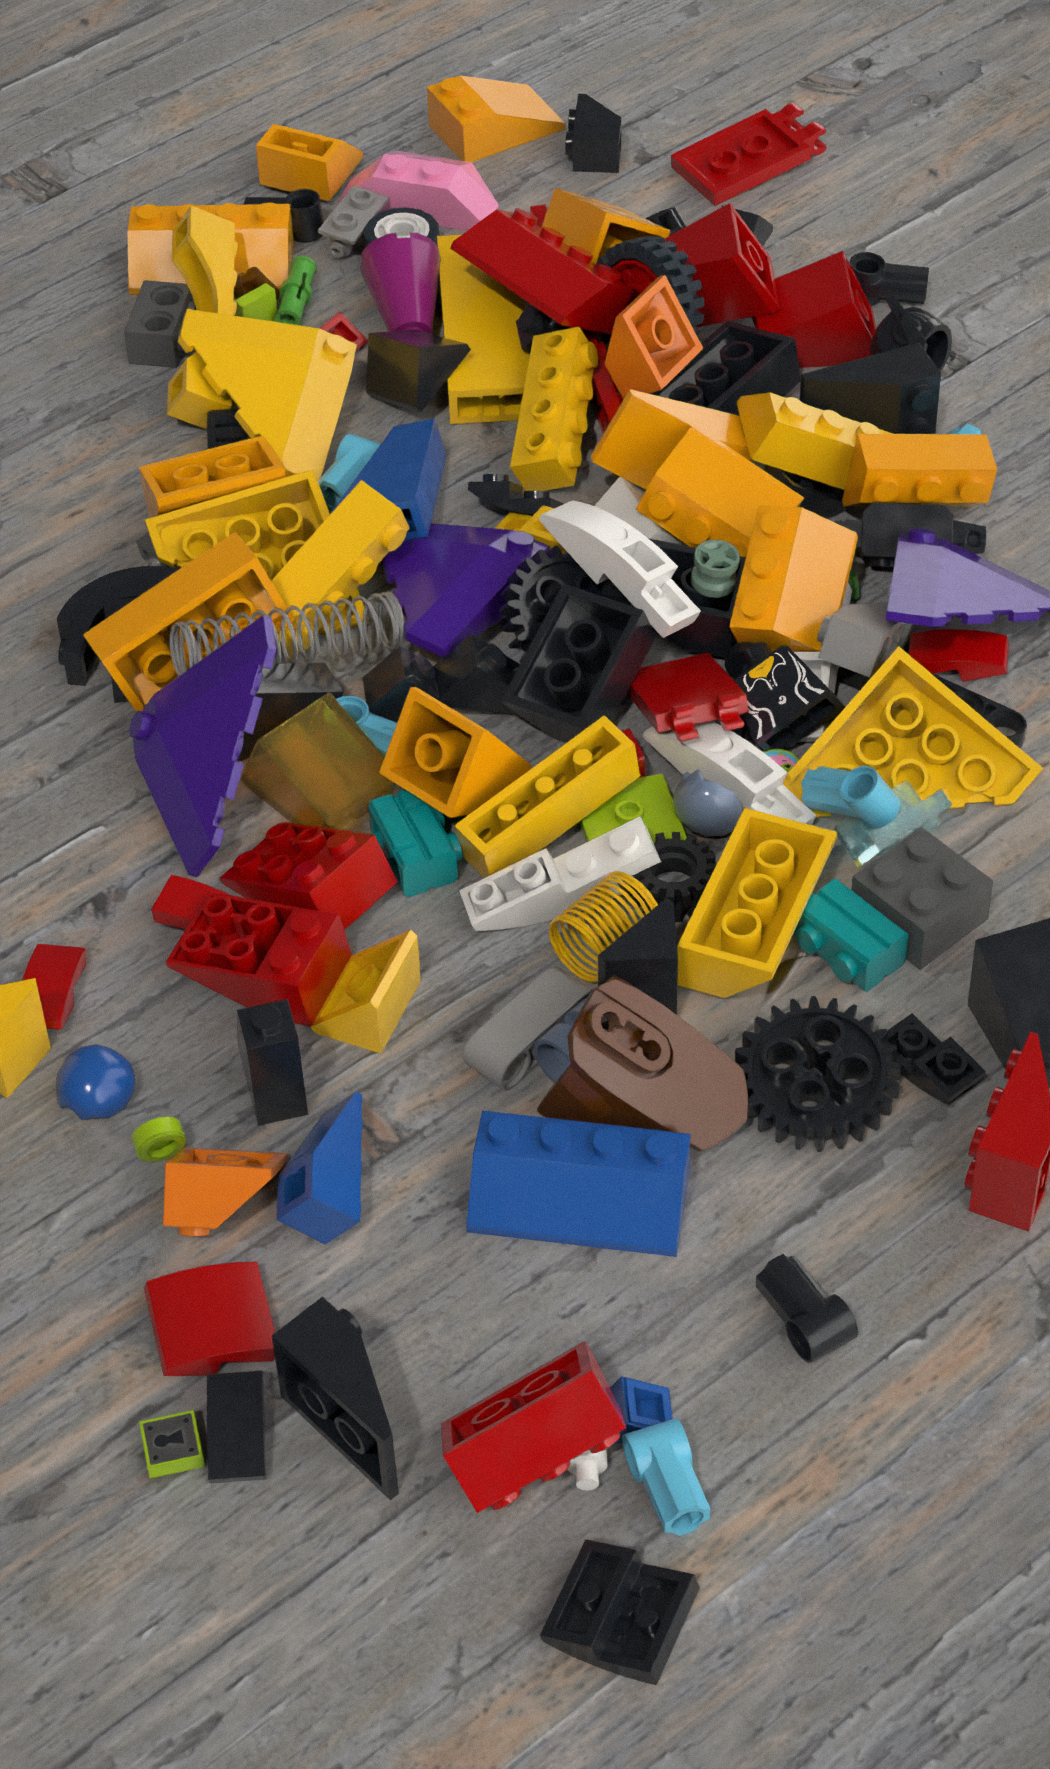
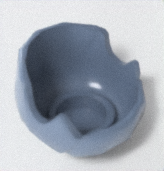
(706, 805)

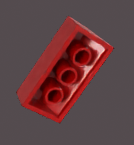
(545, 270)

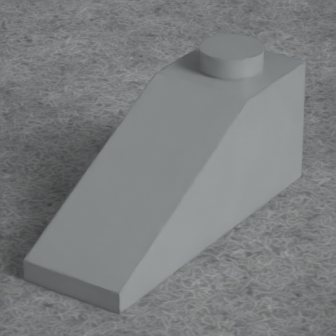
(861, 637)

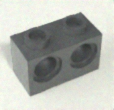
(156, 324)

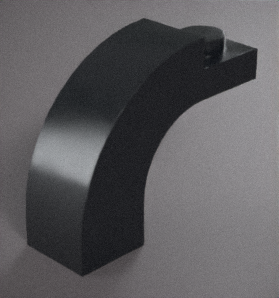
(86, 611)

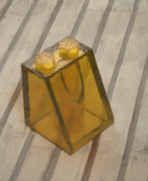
(318, 768)

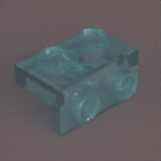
(867, 843)

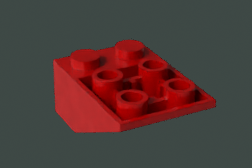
(314, 870)
(263, 953)
(1014, 1150)

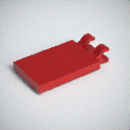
(748, 153)
(688, 693)

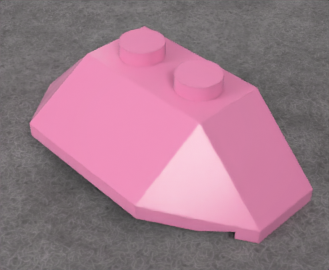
(439, 186)

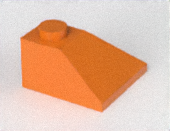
(651, 341)
(211, 1184)

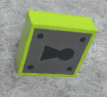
(171, 1444)

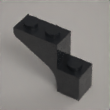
(466, 678)

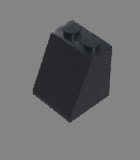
(1013, 989)

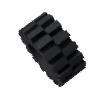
(681, 857)

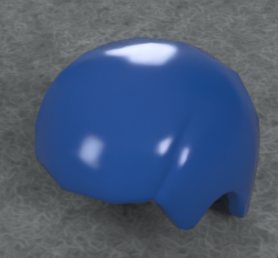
(95, 1082)

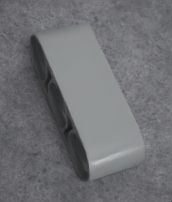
(505, 1043)

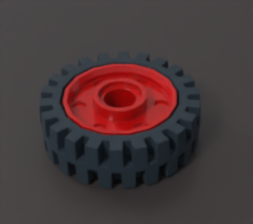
(645, 260)

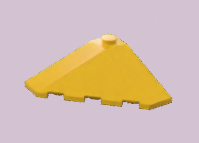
(279, 376)
(268, 517)
(919, 734)

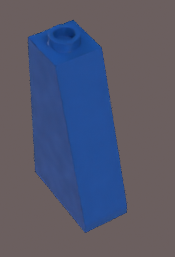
(408, 472)

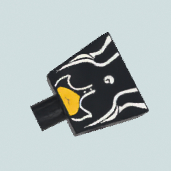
(783, 697)

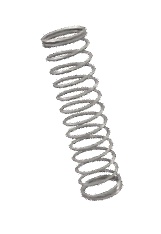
(194, 647)

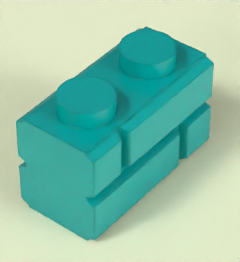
(414, 842)
(851, 936)

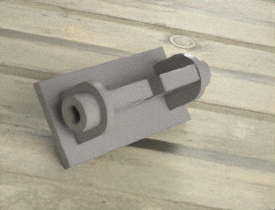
(350, 218)

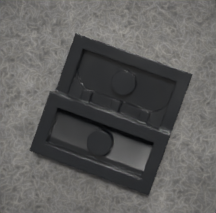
(620, 1612)

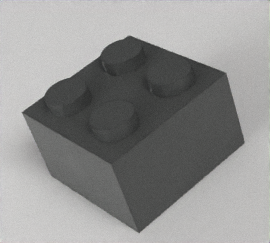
(926, 894)

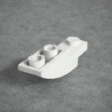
(619, 552)
(734, 764)
(544, 886)

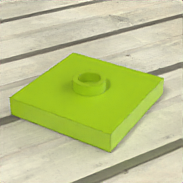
(643, 798)

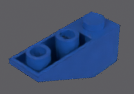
(323, 1178)

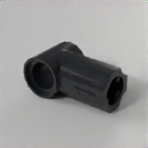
(305, 212)
(884, 279)
(811, 1318)

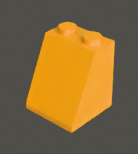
(595, 223)
(448, 757)

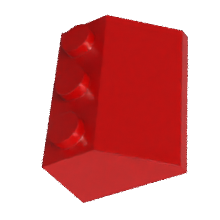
(531, 1429)

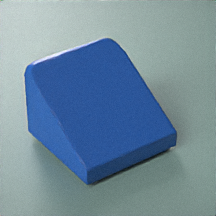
(641, 1404)

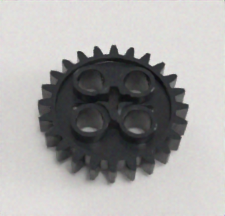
(535, 578)
(855, 1054)

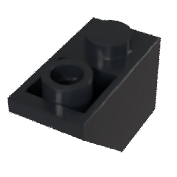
(593, 137)

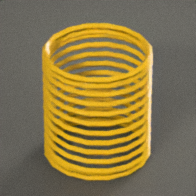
(615, 915)

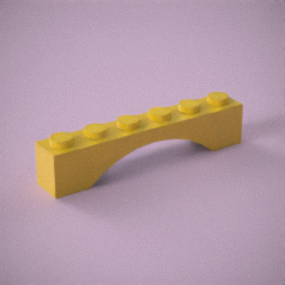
(205, 257)

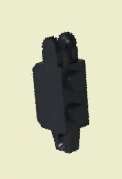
(884, 521)

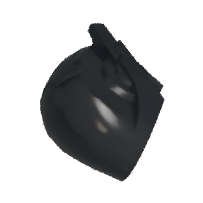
(909, 327)

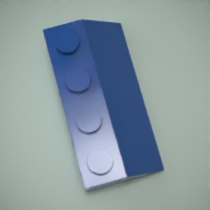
(579, 1183)

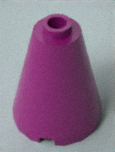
(403, 280)

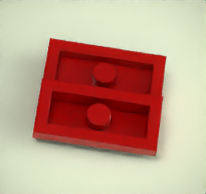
(210, 1318)

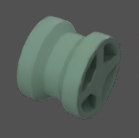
(715, 568)

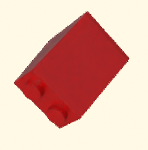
(730, 265)
(823, 312)

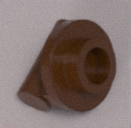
(251, 280)

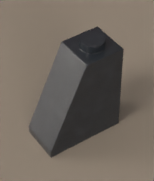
(285, 692)
(272, 1061)

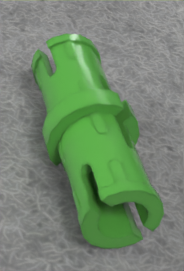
(296, 290)

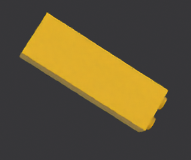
(484, 316)

